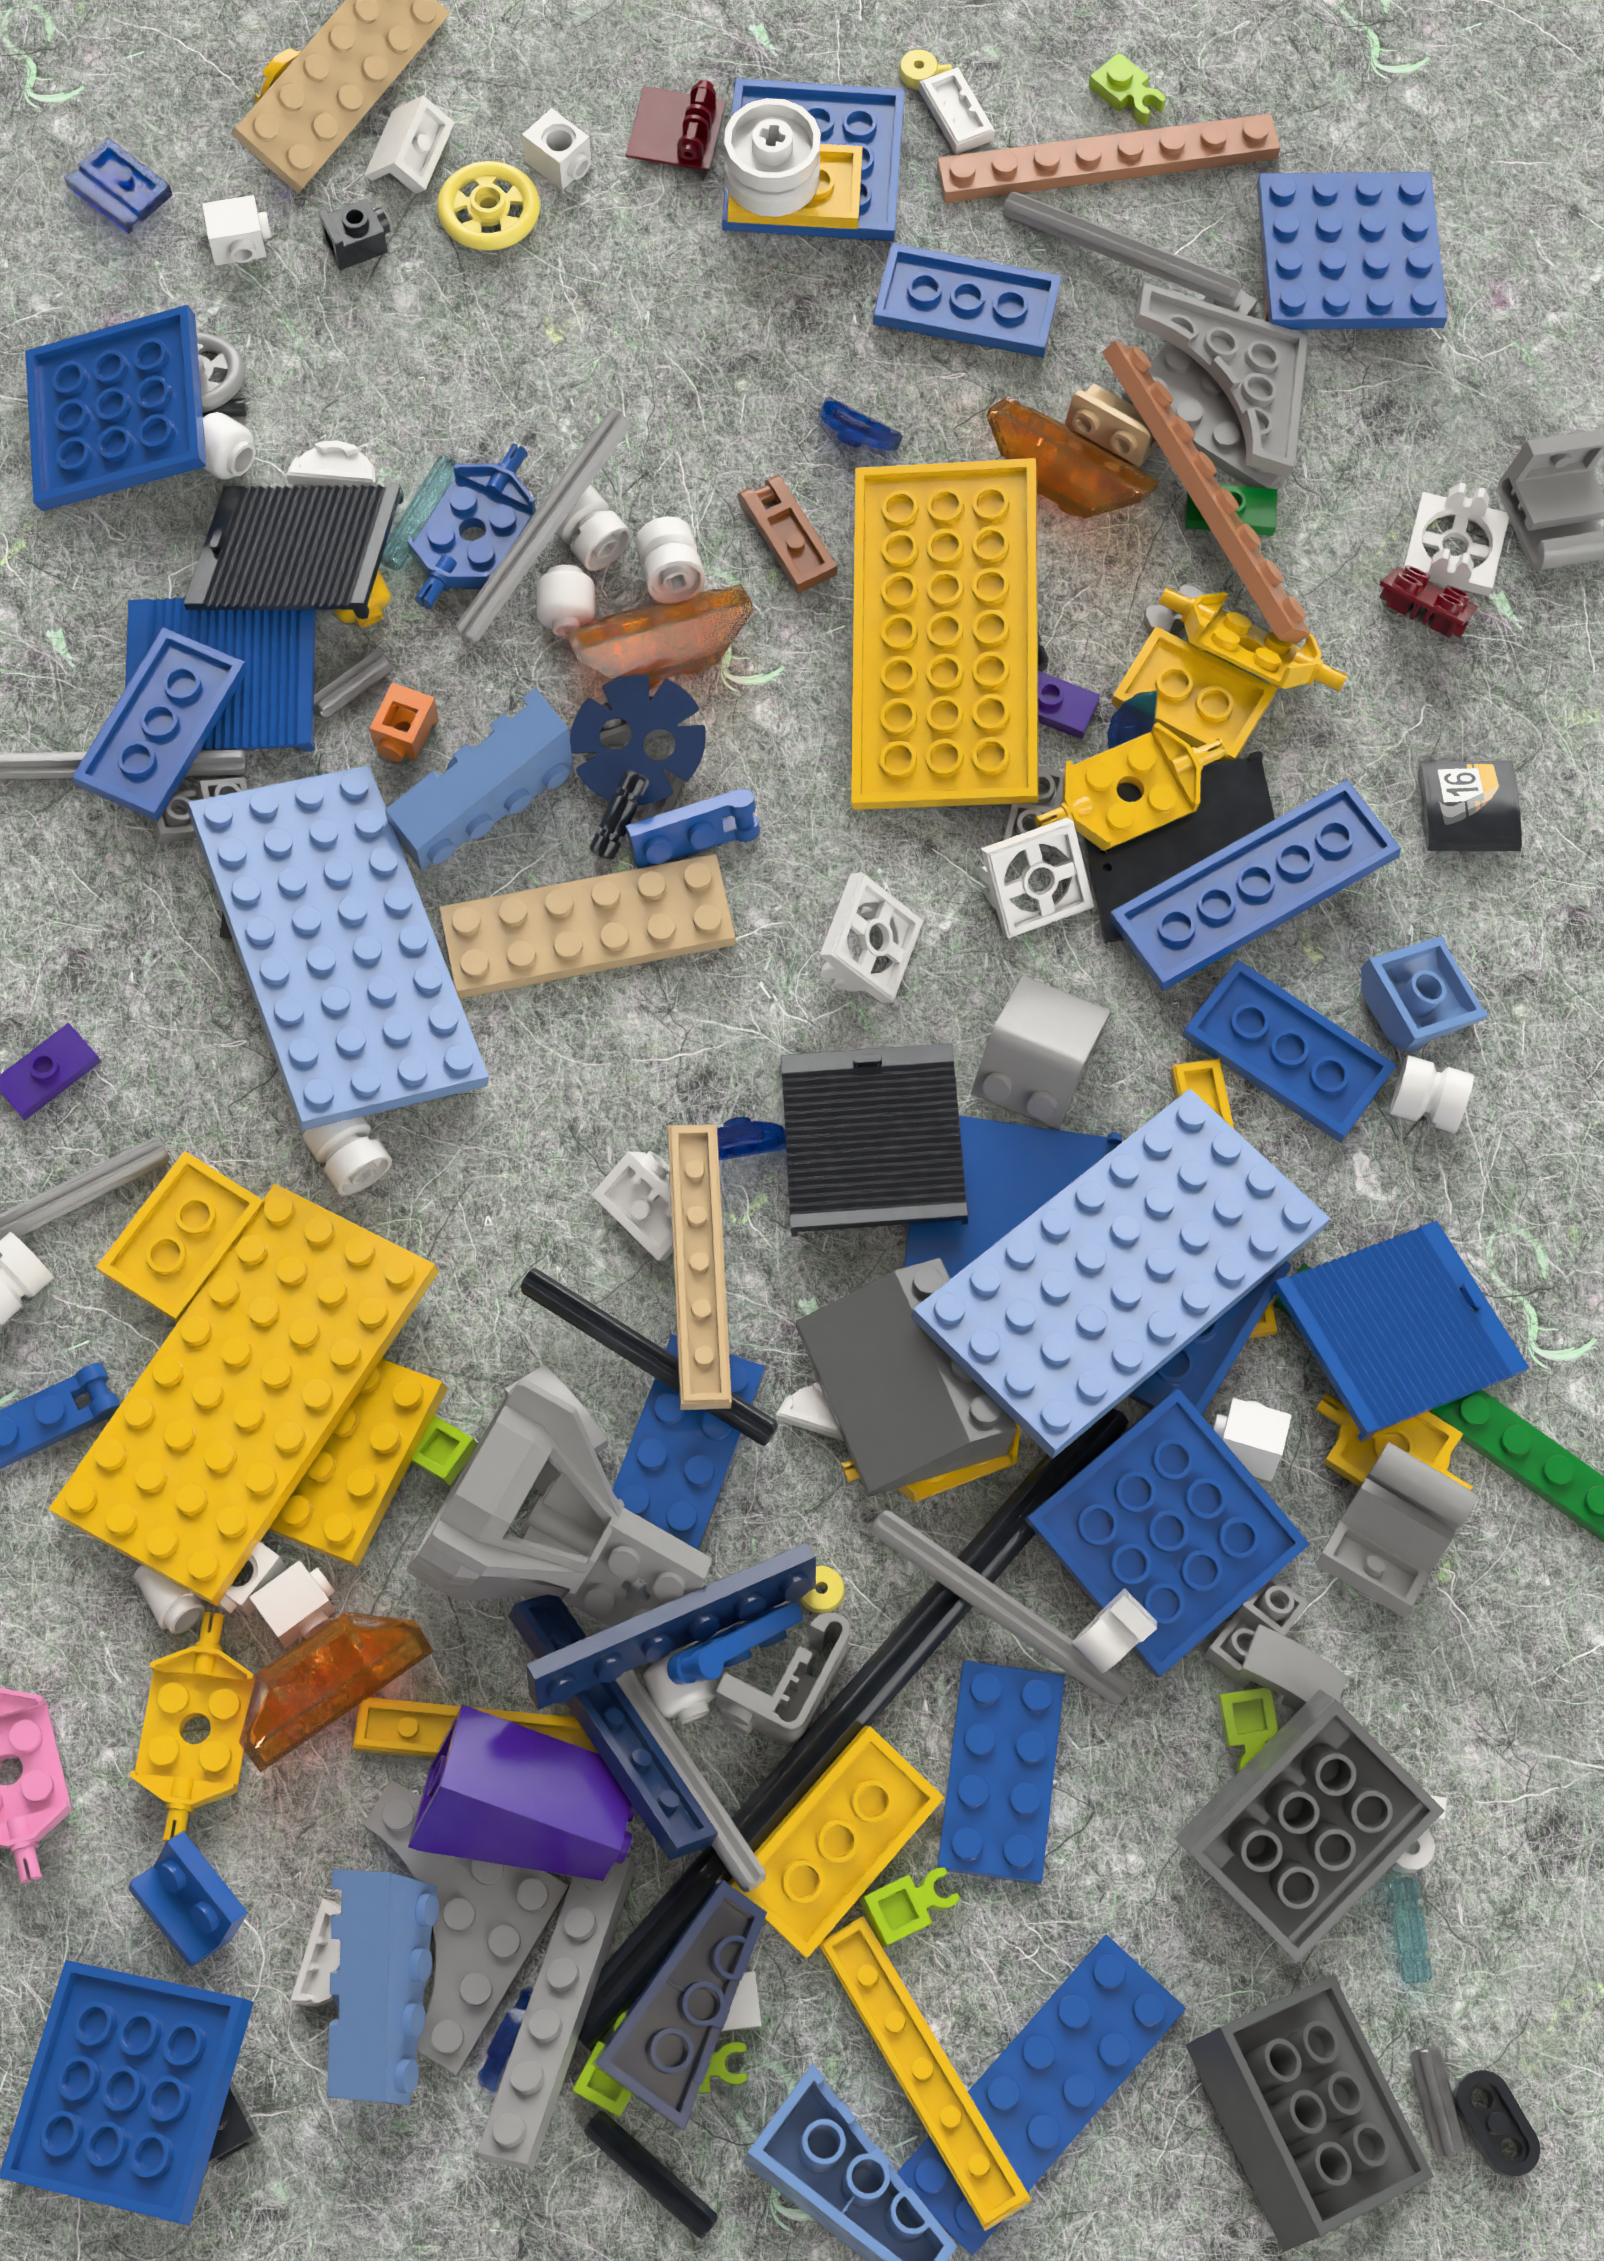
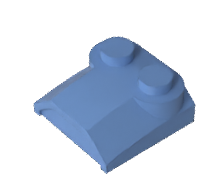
(1419, 994)

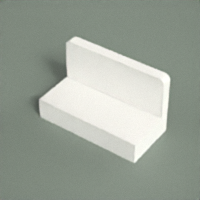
(411, 144)

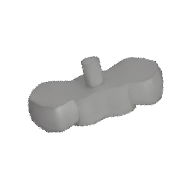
(1164, 617)

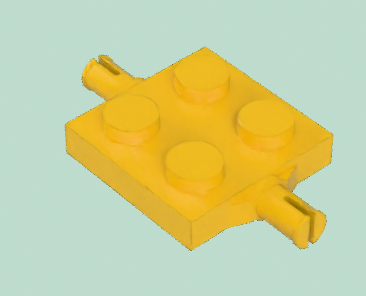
(1421, 1436)

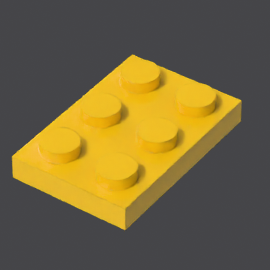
(833, 203)
(1198, 693)
(179, 1236)

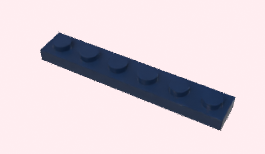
(671, 1626)
(621, 1737)

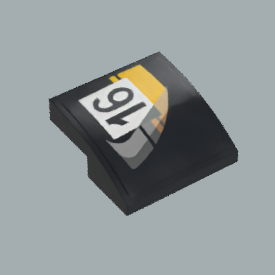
(1470, 806)

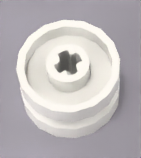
(772, 157)

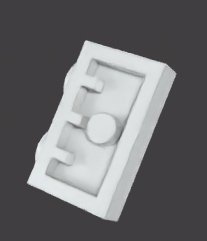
(640, 1200)

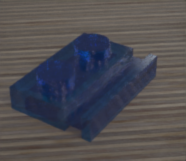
(118, 185)

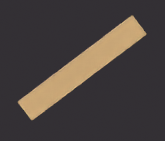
(698, 1267)

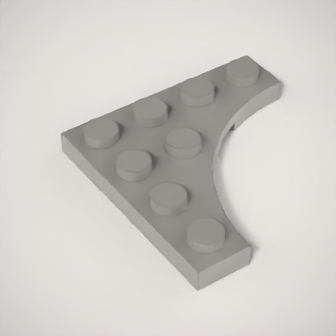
(1250, 360)
(1207, 407)
(482, 1933)

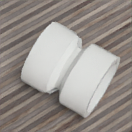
(594, 532)
(670, 560)
(1431, 1094)
(349, 1154)
(19, 1275)

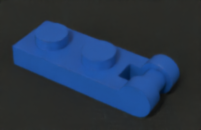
(694, 828)
(54, 1414)
(732, 1645)

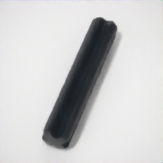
(651, 2174)

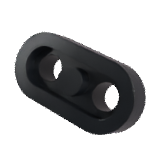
(1496, 2122)

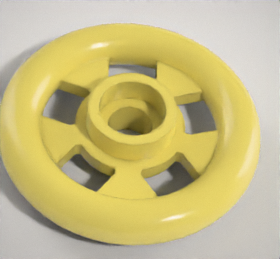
(488, 195)

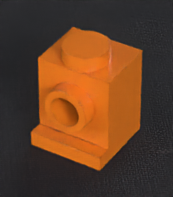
(402, 711)

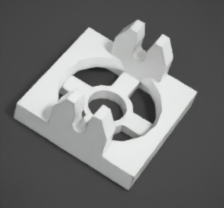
(1451, 569)
(997, 859)
(880, 910)

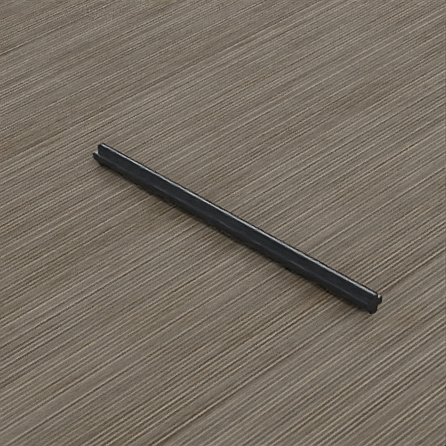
(853, 1708)

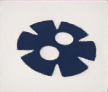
(631, 702)

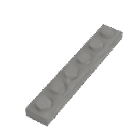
(554, 2019)

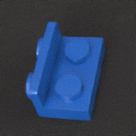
(188, 1901)

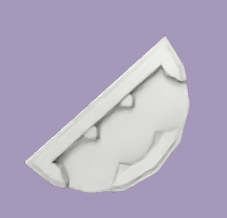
(332, 465)
(810, 1411)
(320, 1959)

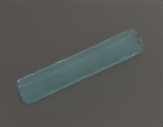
(418, 512)

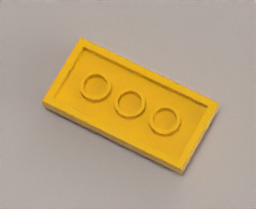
(361, 1464)
(839, 1839)

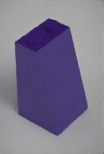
(521, 1801)

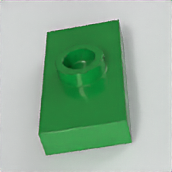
(1255, 505)

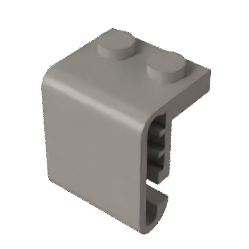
(1556, 499)
(1039, 1051)
(1396, 1529)
(798, 1695)

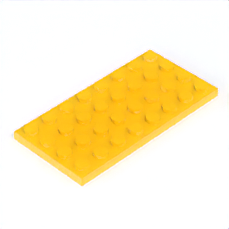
(945, 635)
(244, 1393)

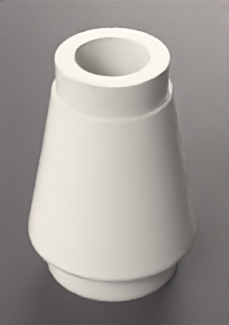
(171, 1604)

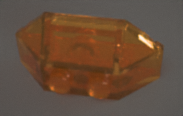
(1070, 467)
(663, 636)
(326, 1680)

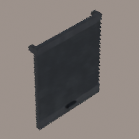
(294, 548)
(1230, 807)
(872, 1138)

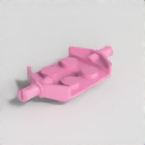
(40, 1795)

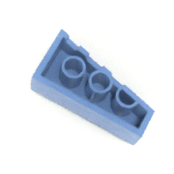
(484, 783)
(379, 1984)
(842, 2180)

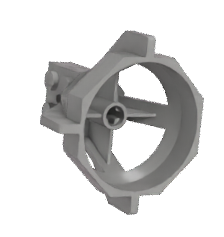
(574, 1537)

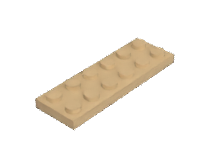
(335, 83)
(587, 926)

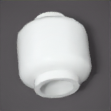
(227, 446)
(565, 599)
(675, 1700)

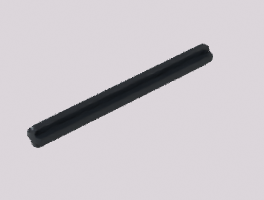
(637, 1349)

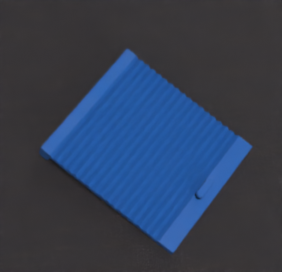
(278, 646)
(1007, 1179)
(1400, 1328)

